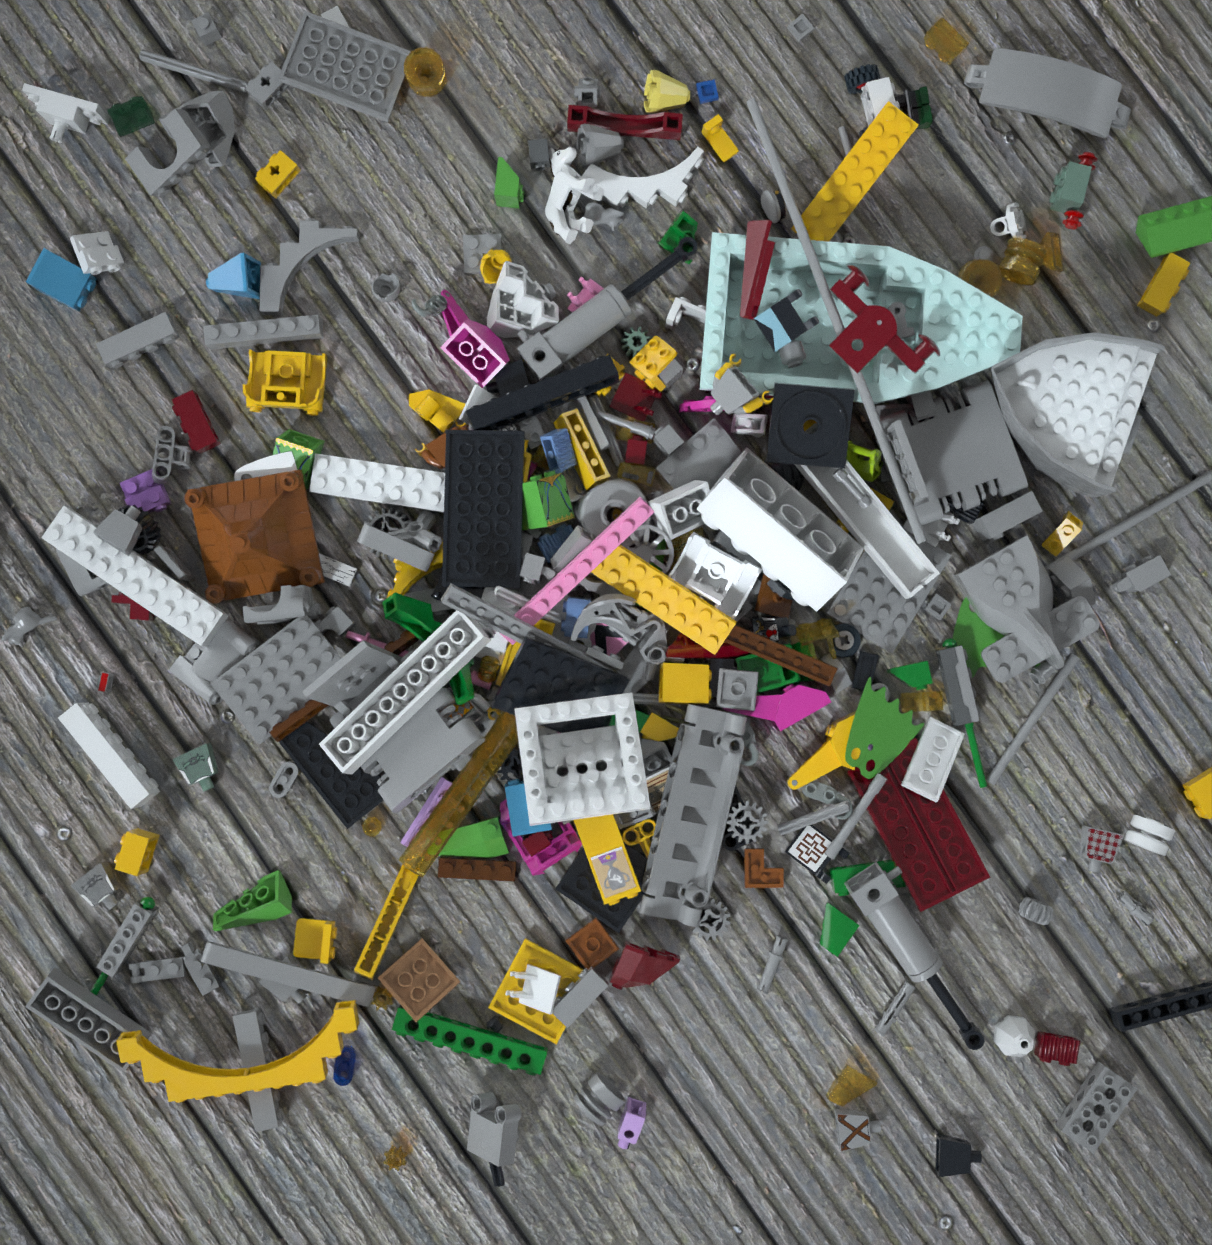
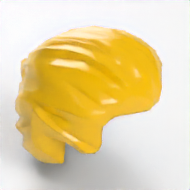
(492, 265)

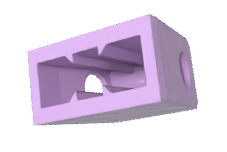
(631, 1122)

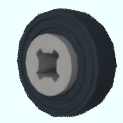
(846, 648)

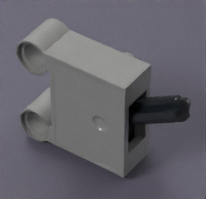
(493, 1134)

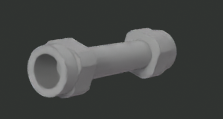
(862, 499)

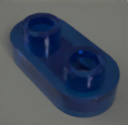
(345, 1064)

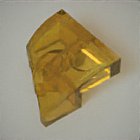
(849, 1086)

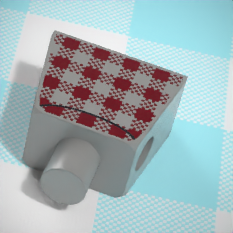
(1099, 846)

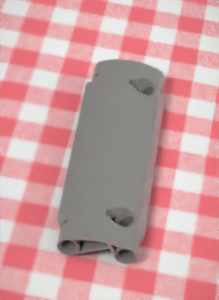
(693, 815)

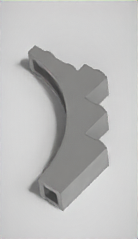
(293, 255)

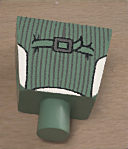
(198, 766)

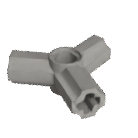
(419, 532)

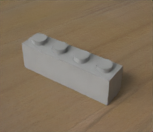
(138, 340)

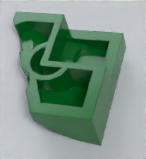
(681, 227)

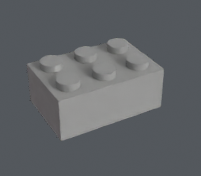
(1008, 517)

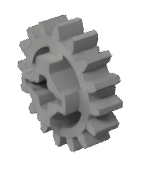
(747, 830)
(719, 917)

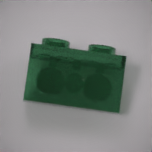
(131, 115)

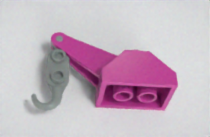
(470, 343)
(783, 710)

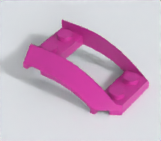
(560, 846)

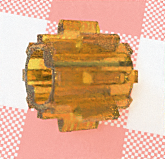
(378, 1003)
(397, 1152)

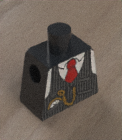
(774, 628)

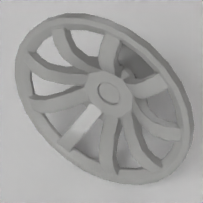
(647, 551)

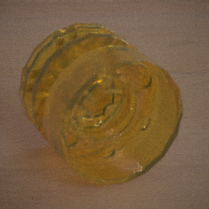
(429, 62)
(1022, 261)
(988, 270)

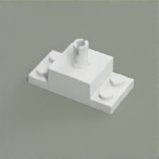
(65, 111)
(498, 645)

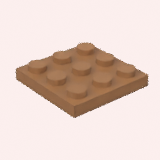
(419, 980)

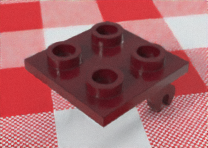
(634, 398)

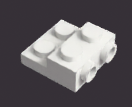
(96, 253)

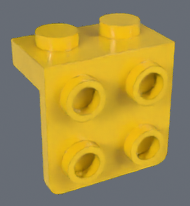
(652, 361)
(315, 939)

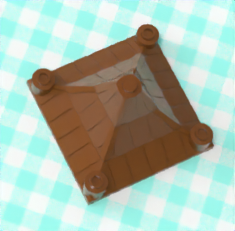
(255, 535)

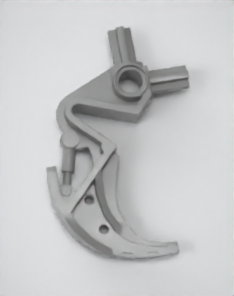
(653, 639)

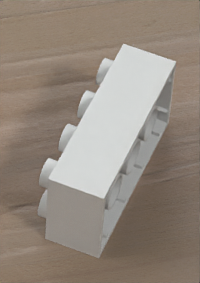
(780, 530)

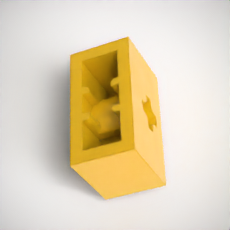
(276, 183)

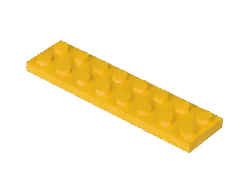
(857, 173)
(665, 598)

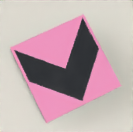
(606, 639)

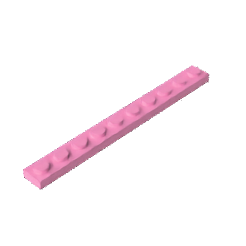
(584, 563)

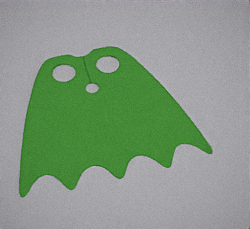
(973, 636)
(883, 727)

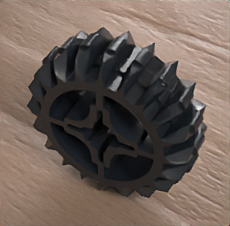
(150, 533)

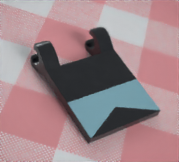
(782, 323)

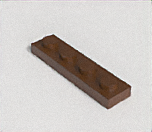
(476, 869)

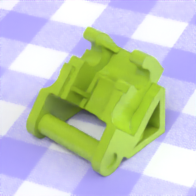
(867, 469)

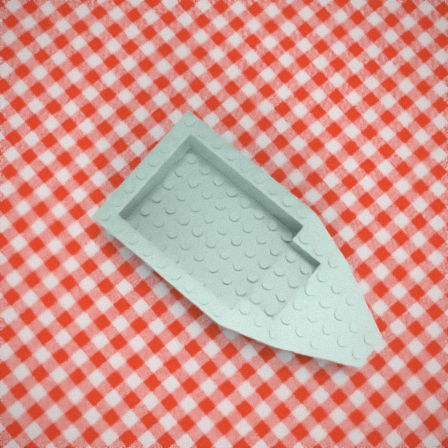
(959, 318)

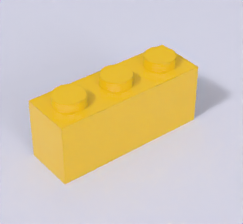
(1164, 284)

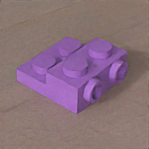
(145, 493)

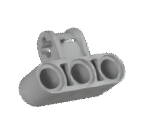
(174, 457)

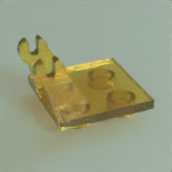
(816, 631)

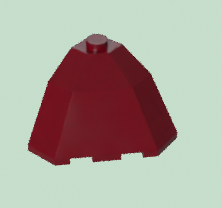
(641, 966)

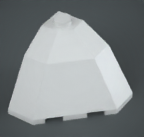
(519, 304)

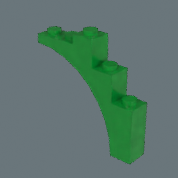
(419, 620)

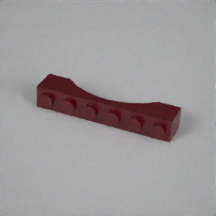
(659, 125)

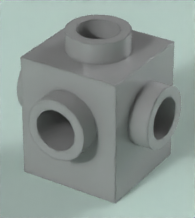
(587, 92)

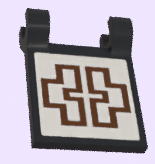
(809, 851)

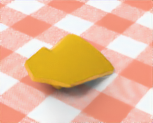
(436, 408)

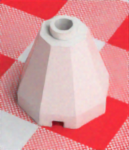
(1014, 1036)

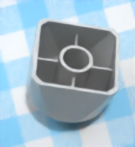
(613, 494)

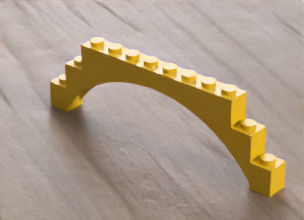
(191, 1081)

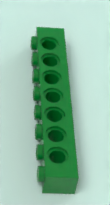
(480, 1035)

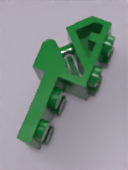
(771, 674)

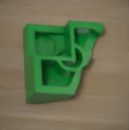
(836, 930)

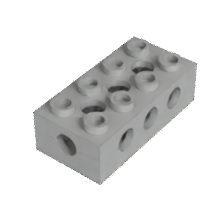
(1104, 1116)

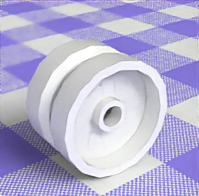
(1149, 835)

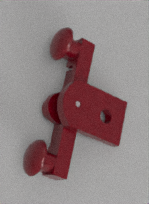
(875, 328)

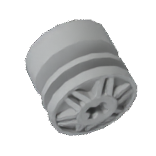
(596, 1102)

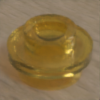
(367, 830)

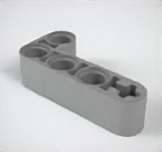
(395, 547)

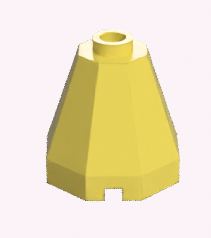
(664, 93)

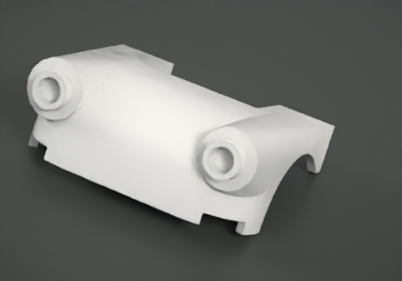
(715, 575)

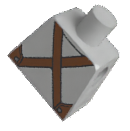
(854, 1128)

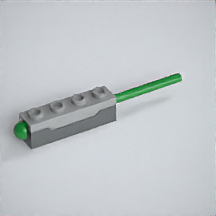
(961, 696)
(125, 940)

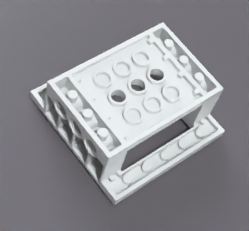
(590, 794)

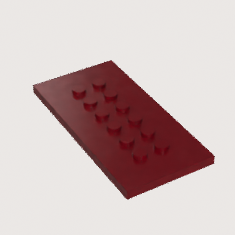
(921, 835)

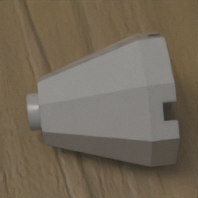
(597, 144)

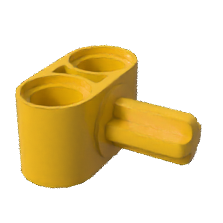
(641, 836)

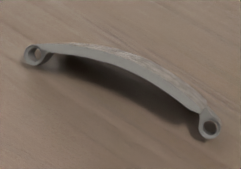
(1050, 90)

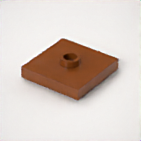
(770, 602)
(592, 944)

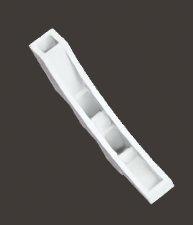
(645, 189)

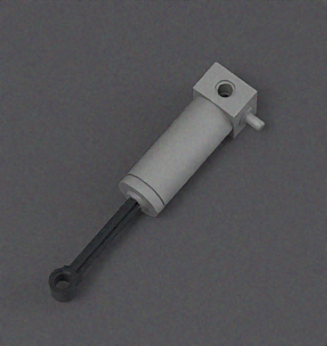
(591, 319)
(881, 904)

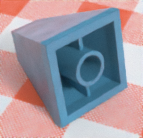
(237, 277)

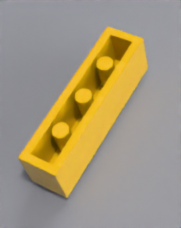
(589, 462)

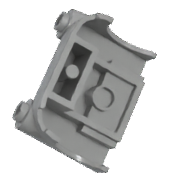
(293, 603)
(206, 664)

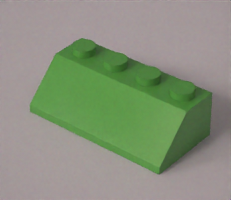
(1176, 227)

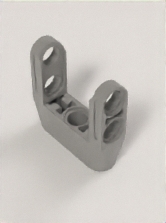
(81, 578)

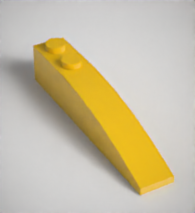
(386, 923)

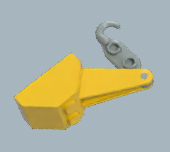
(824, 760)

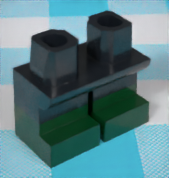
(916, 106)

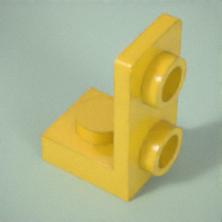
(719, 139)
(1063, 534)

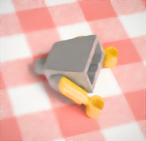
(734, 391)

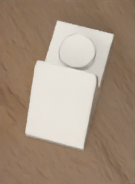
(749, 424)

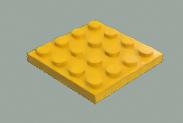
(539, 1022)

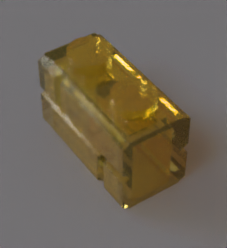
(945, 41)

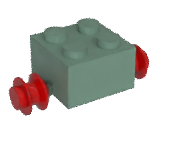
(1071, 189)

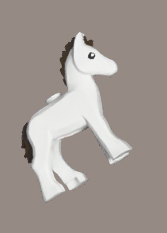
(565, 194)

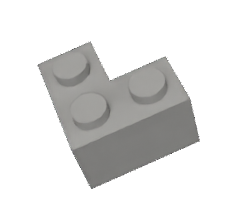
(1072, 581)

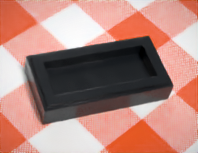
(864, 669)

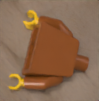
(434, 451)

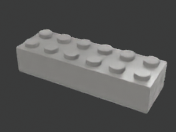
(83, 1016)

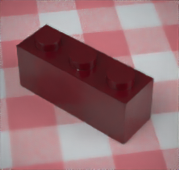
(195, 422)

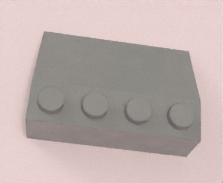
(700, 458)

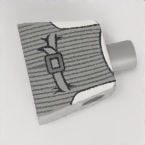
(98, 886)

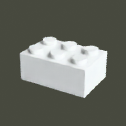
(677, 509)

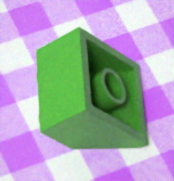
(507, 186)

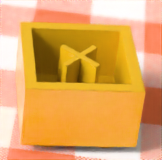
(136, 851)

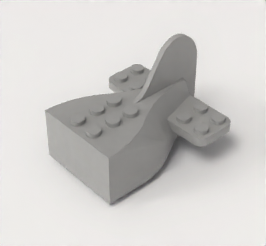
(1016, 599)

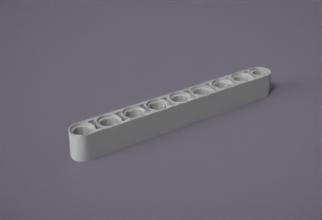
(287, 973)

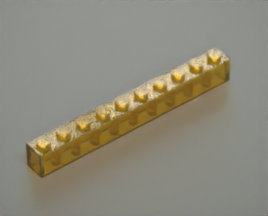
(461, 795)

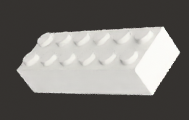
(109, 754)

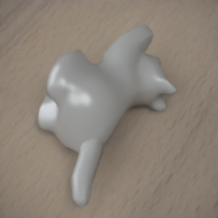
(603, 216)
(24, 621)

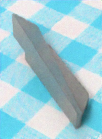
(590, 420)

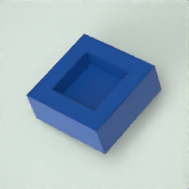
(707, 91)

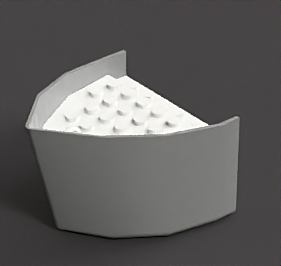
(1076, 405)

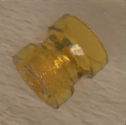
(488, 668)

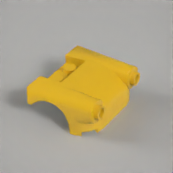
(286, 381)

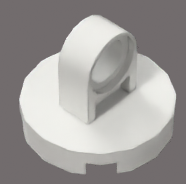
(1013, 221)

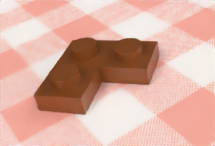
(756, 875)

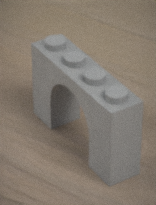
(190, 149)
(573, 545)

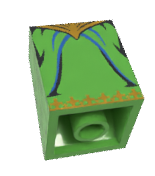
(303, 450)
(546, 501)

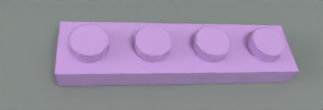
(432, 801)

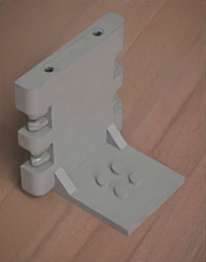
(954, 453)
(421, 748)

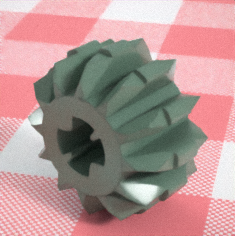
(629, 341)

